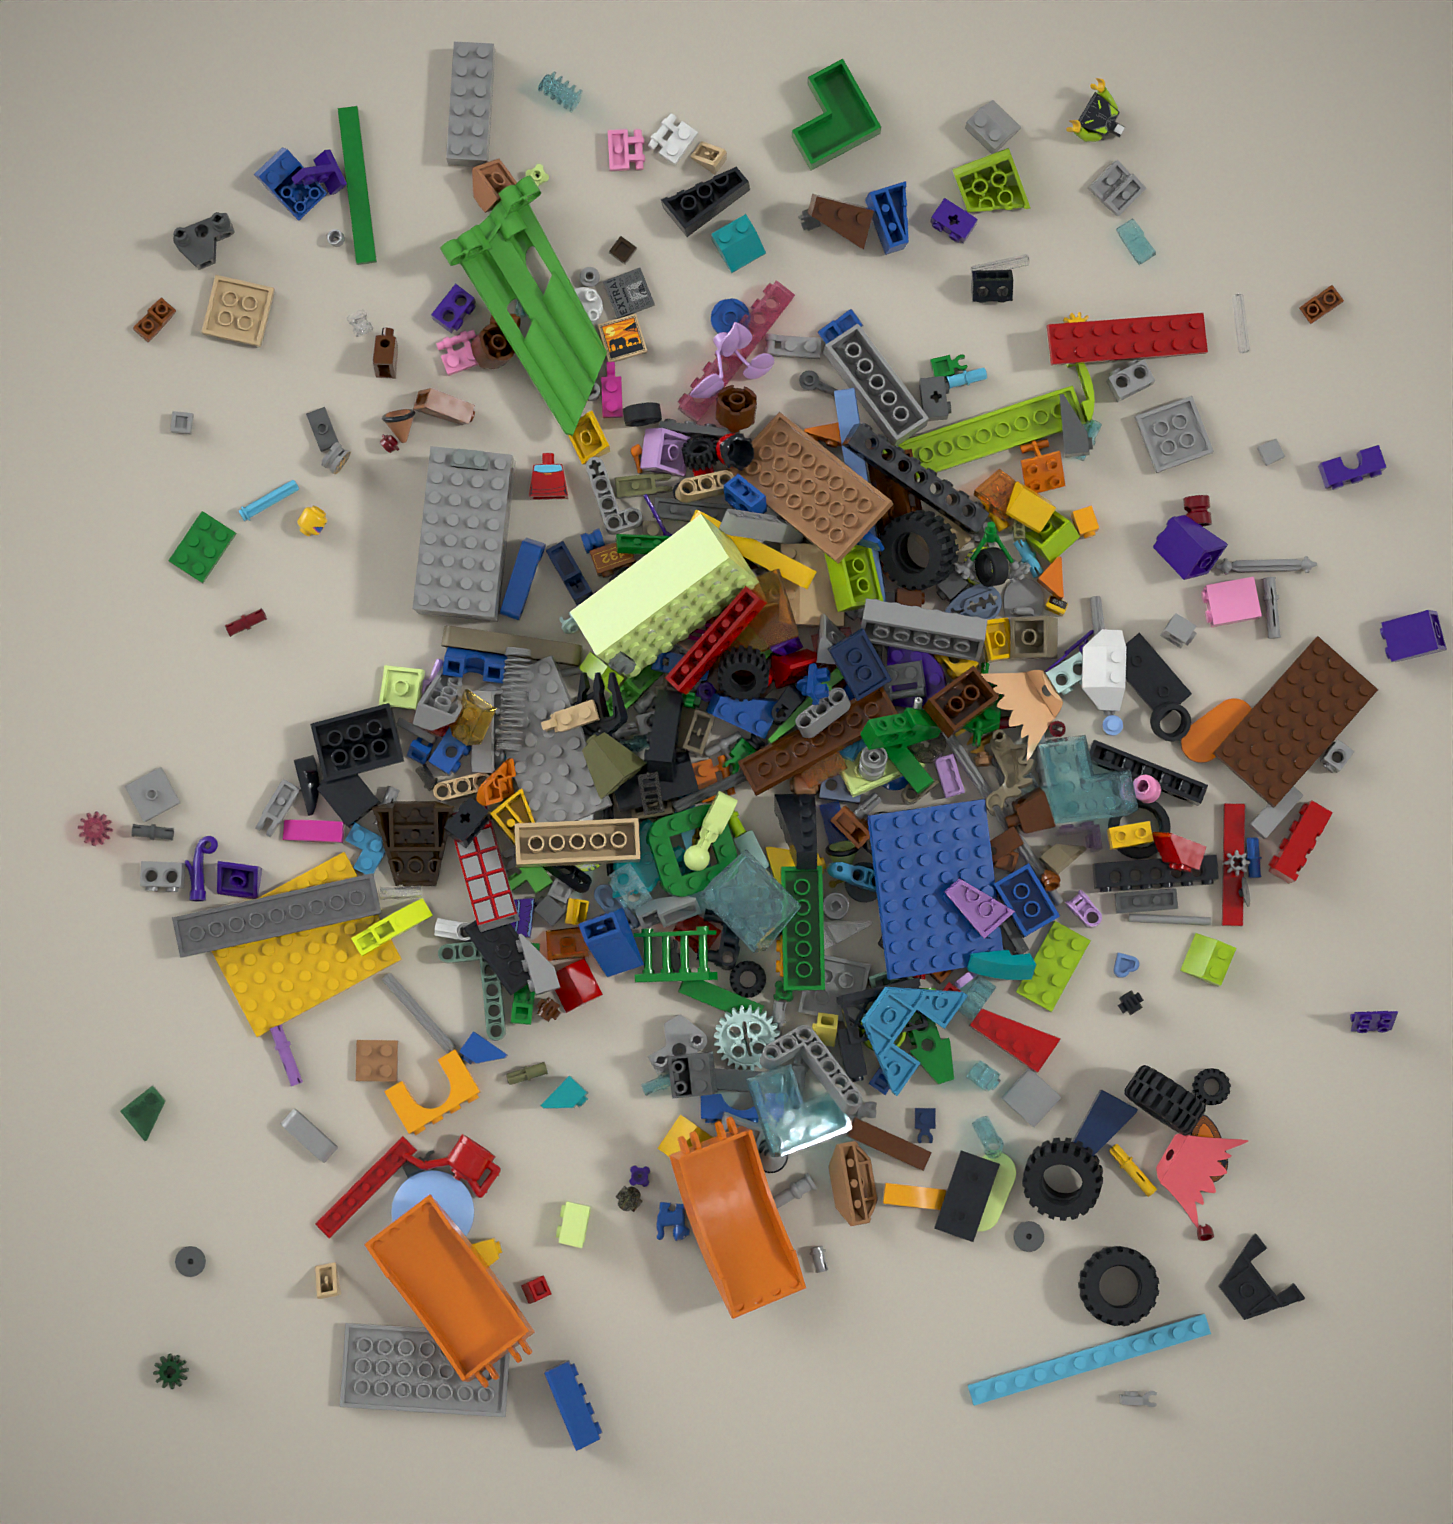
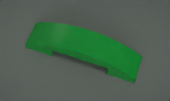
(523, 1003)

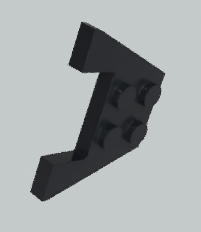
(1249, 1290)

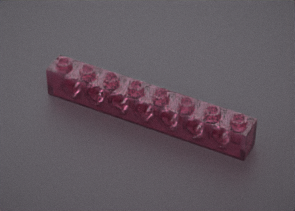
(782, 297)

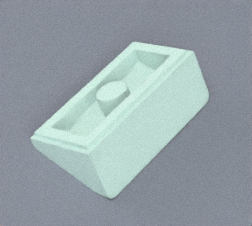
(749, 842)

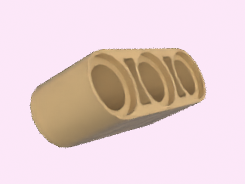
(697, 492)
(452, 786)

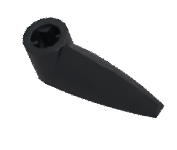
(309, 781)

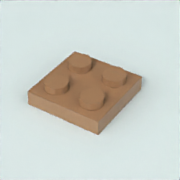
(377, 1060)

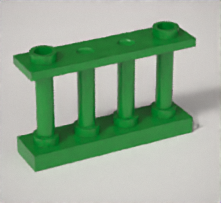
(685, 973)

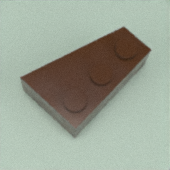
(843, 217)

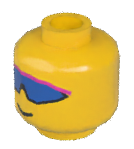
(312, 521)

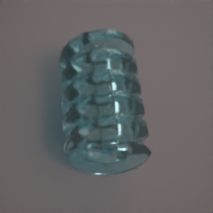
(560, 91)

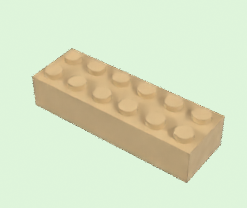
(577, 842)

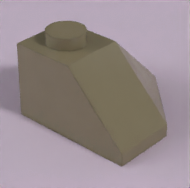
(1060, 856)

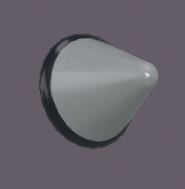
(769, 1163)

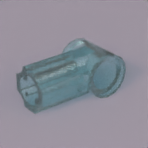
(987, 1136)

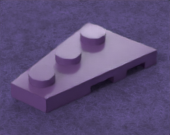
(977, 907)

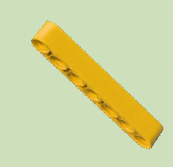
(768, 557)

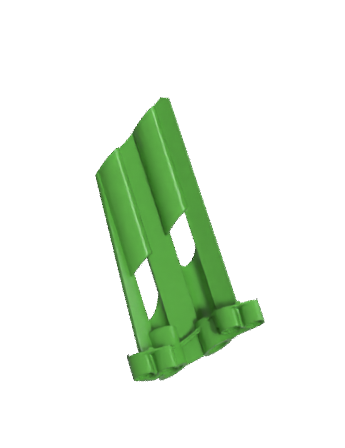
(561, 344)

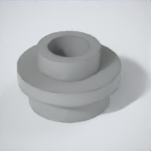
(589, 283)

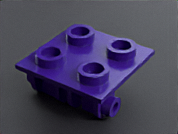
(1373, 1021)

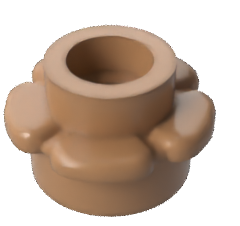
(983, 759)

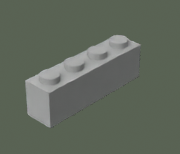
(485, 756)

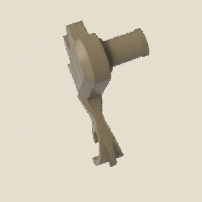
(1014, 768)

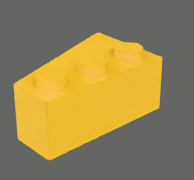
(511, 812)

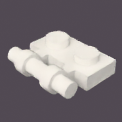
(677, 143)

